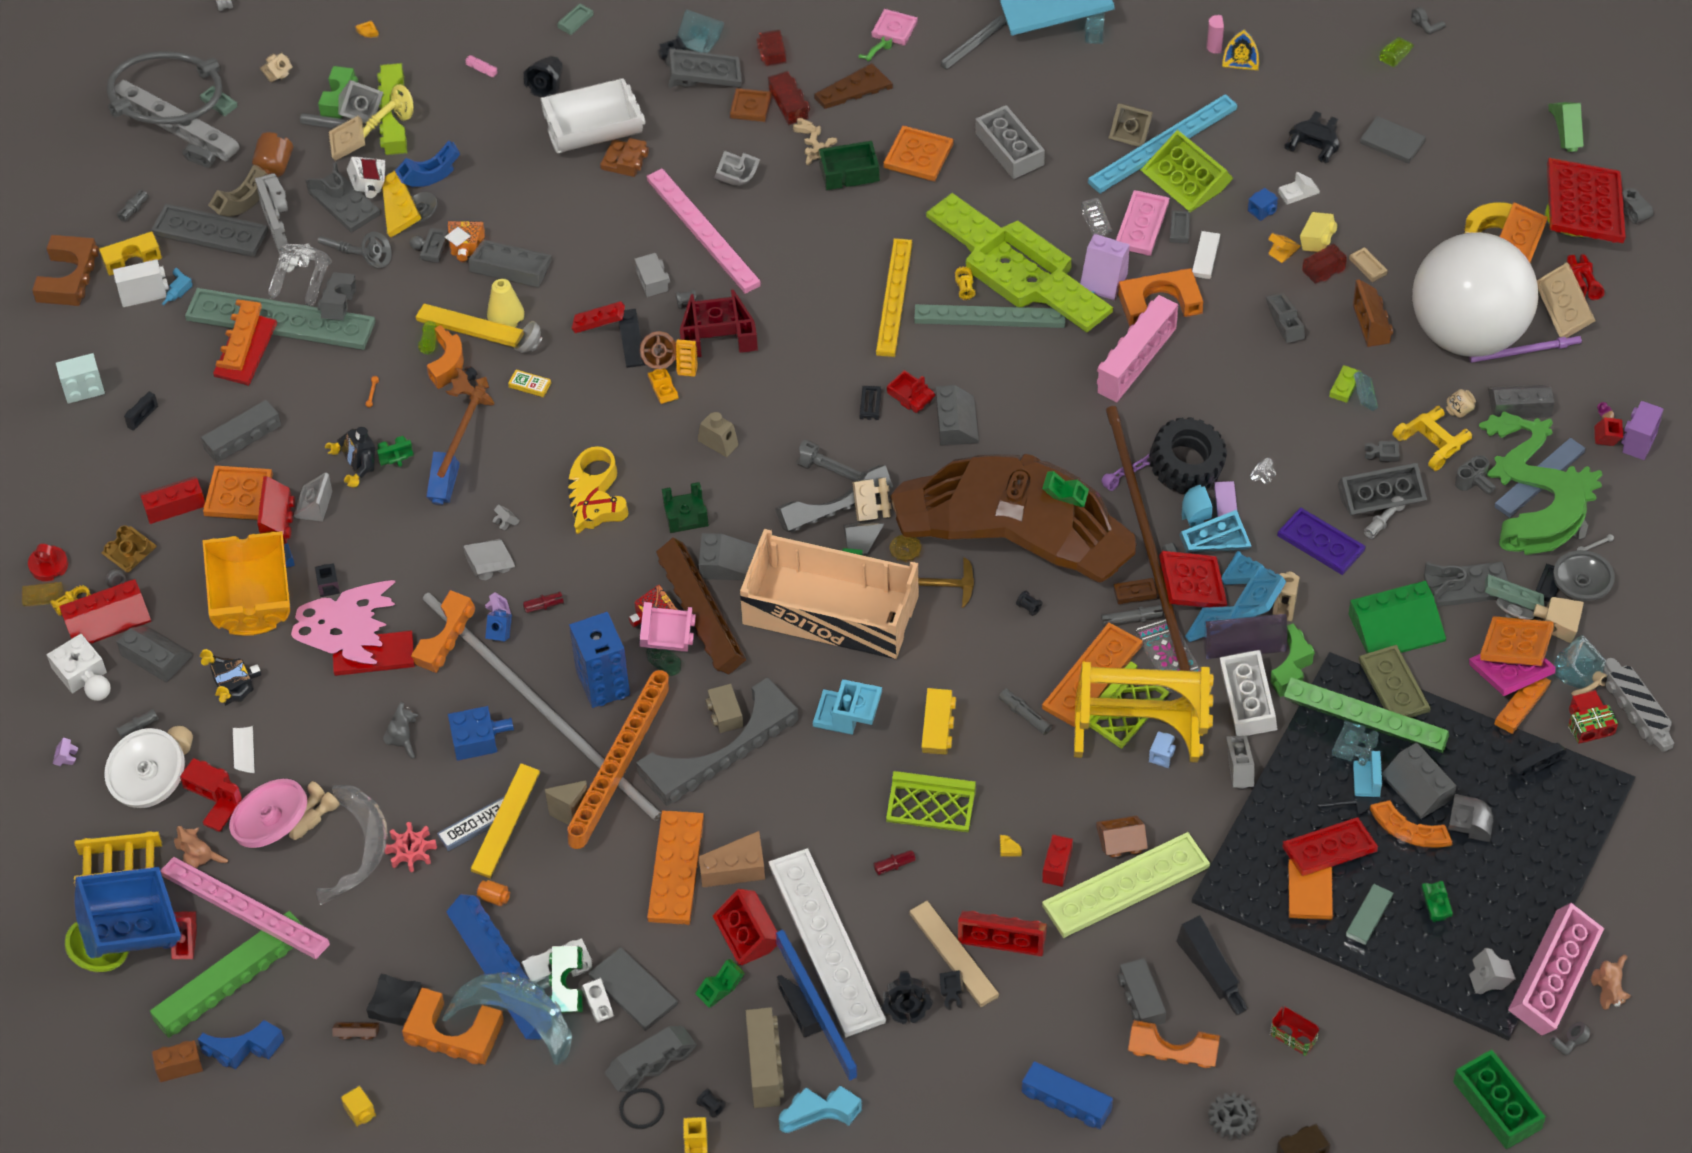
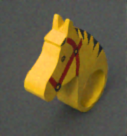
(587, 493)

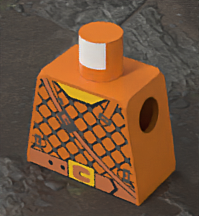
(466, 248)

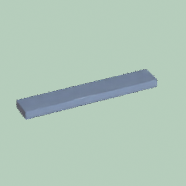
(1523, 493)

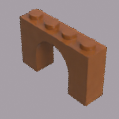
(71, 288)

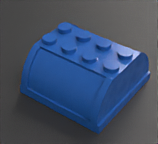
(124, 912)

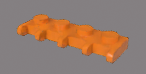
(240, 335)

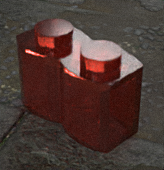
(771, 47)

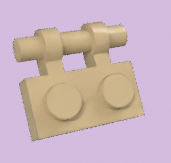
(866, 502)

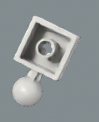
(80, 667)

